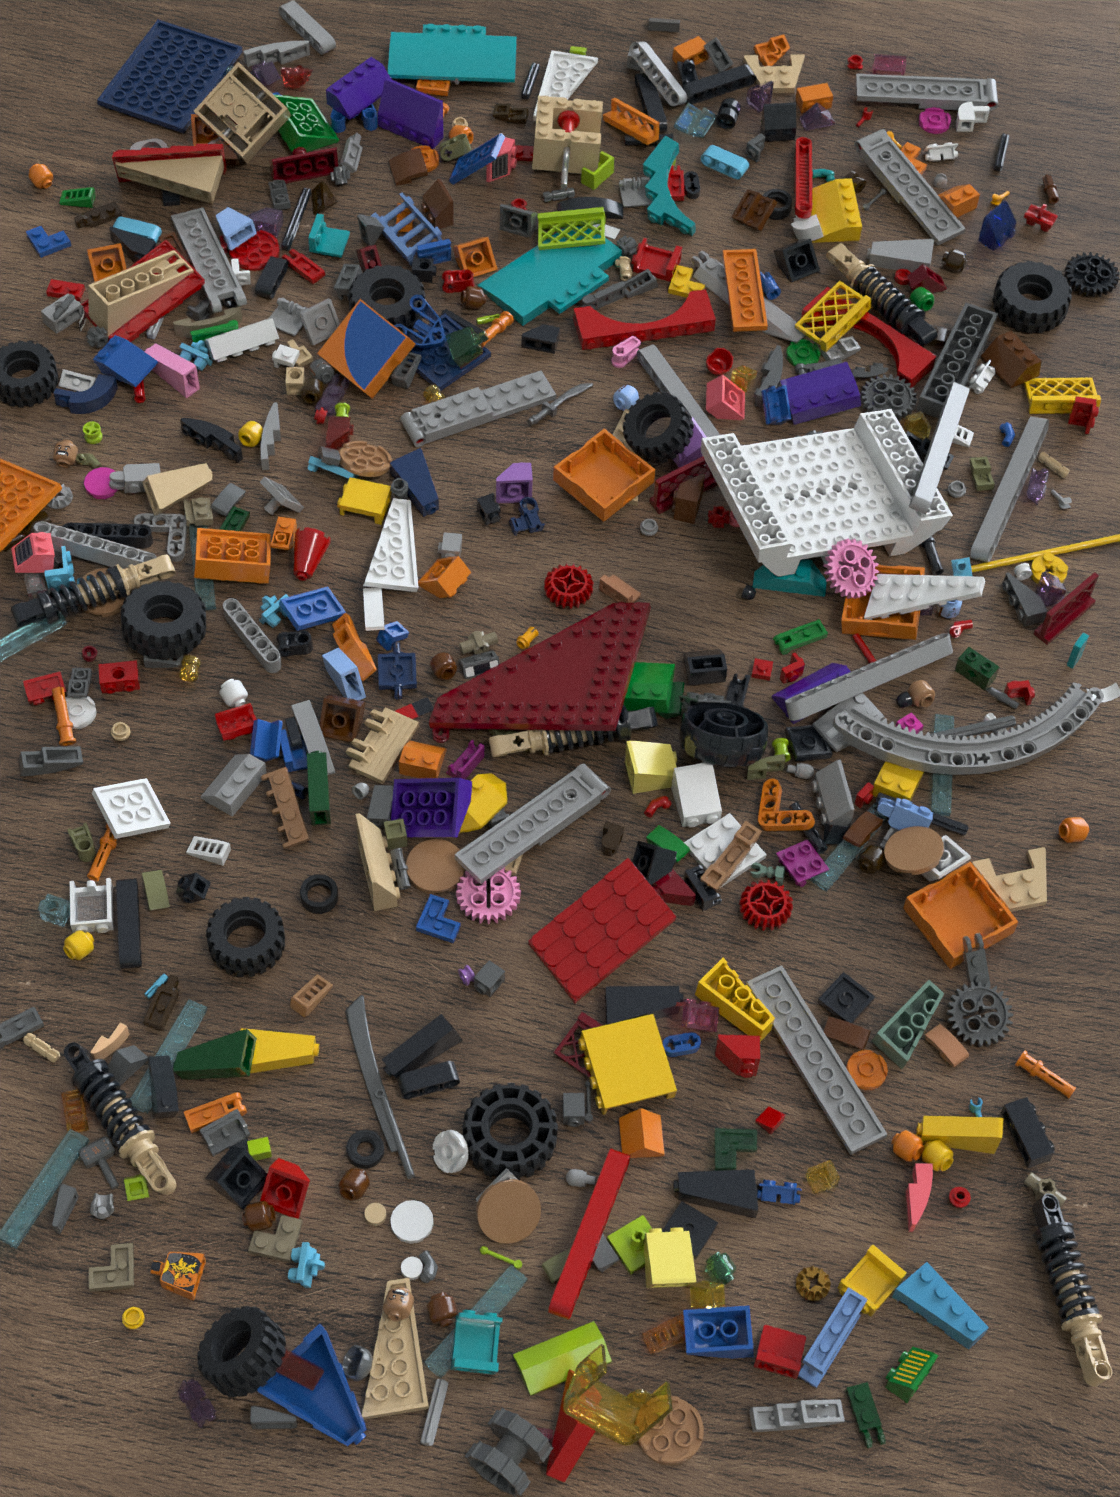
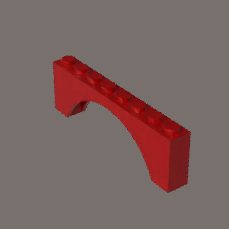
(599, 331)
(910, 358)

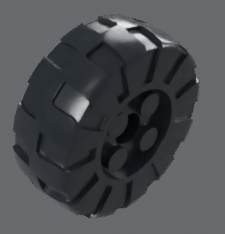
(723, 734)

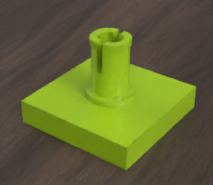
(629, 1243)

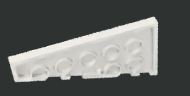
(565, 74)
(394, 556)
(916, 592)

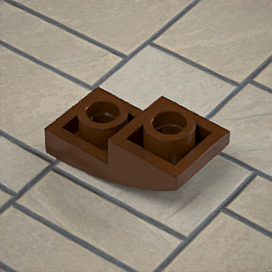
(862, 829)
(847, 1033)

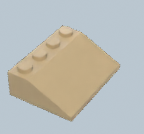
(376, 864)

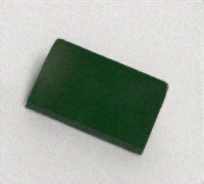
(675, 701)

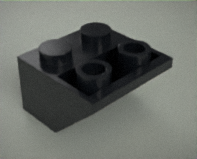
(705, 666)

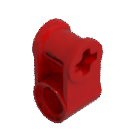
(458, 280)

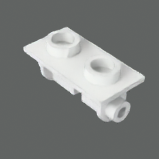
(933, 152)
(984, 372)

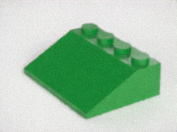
(306, 125)
(650, 686)

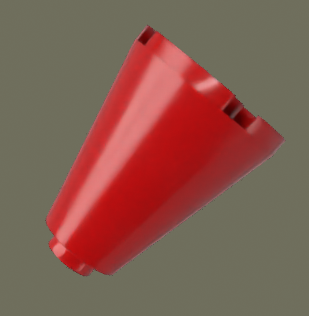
(308, 551)

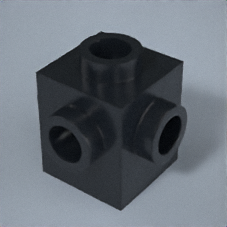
(192, 888)

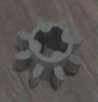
(340, 175)
(627, 245)
(97, 336)

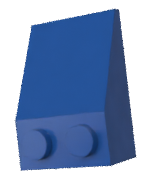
(124, 361)
(719, 1332)

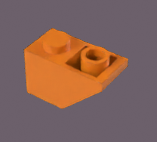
(284, 533)

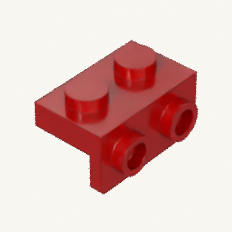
(1083, 413)
(41, 687)
(235, 721)

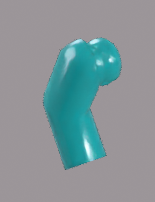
(823, 173)

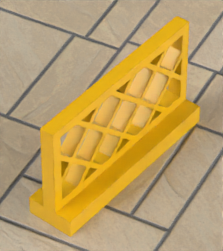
(846, 321)
(1060, 402)

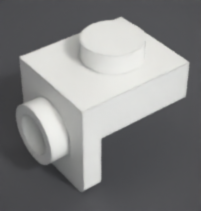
(242, 276)
(285, 356)

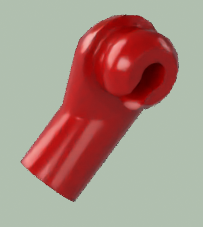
(959, 626)
(655, 804)

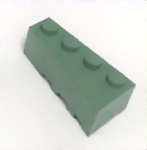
(906, 1027)

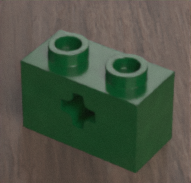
(976, 668)

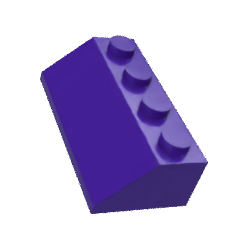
(357, 88)
(813, 680)

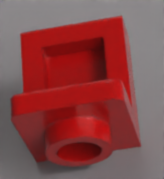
(794, 670)
(1020, 689)

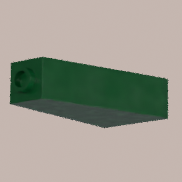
(318, 788)
(218, 1058)

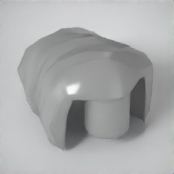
(102, 1206)

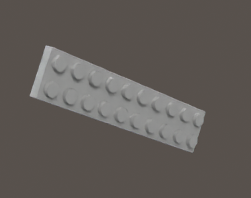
(818, 1061)

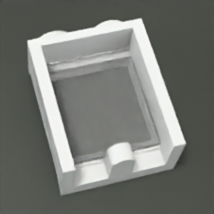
(91, 907)

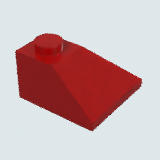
(285, 1188)

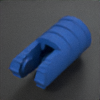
(769, 286)

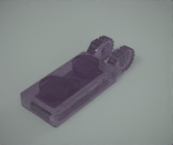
(333, 395)

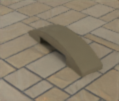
(183, 327)

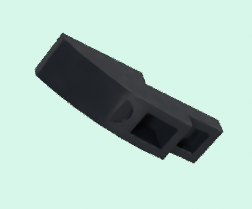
(212, 435)

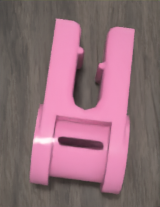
(625, 352)

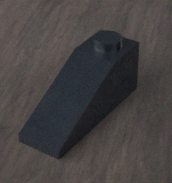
(132, 245)
(163, 1087)

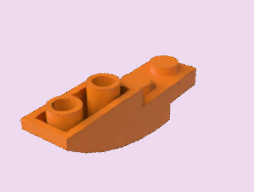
(352, 646)

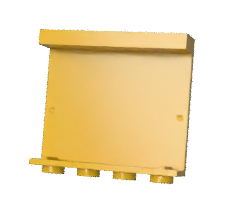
(627, 1062)

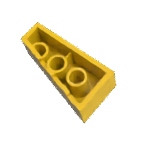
(735, 1000)

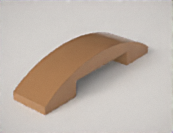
(732, 856)

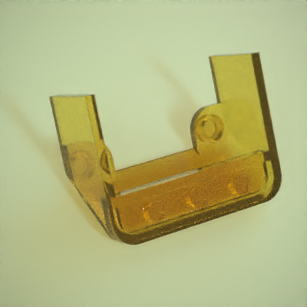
(607, 1410)

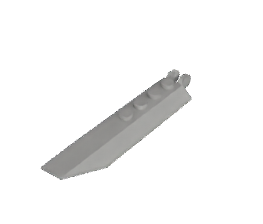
(713, 276)

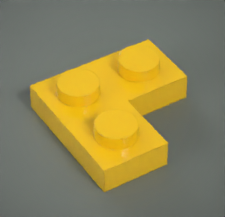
(681, 283)

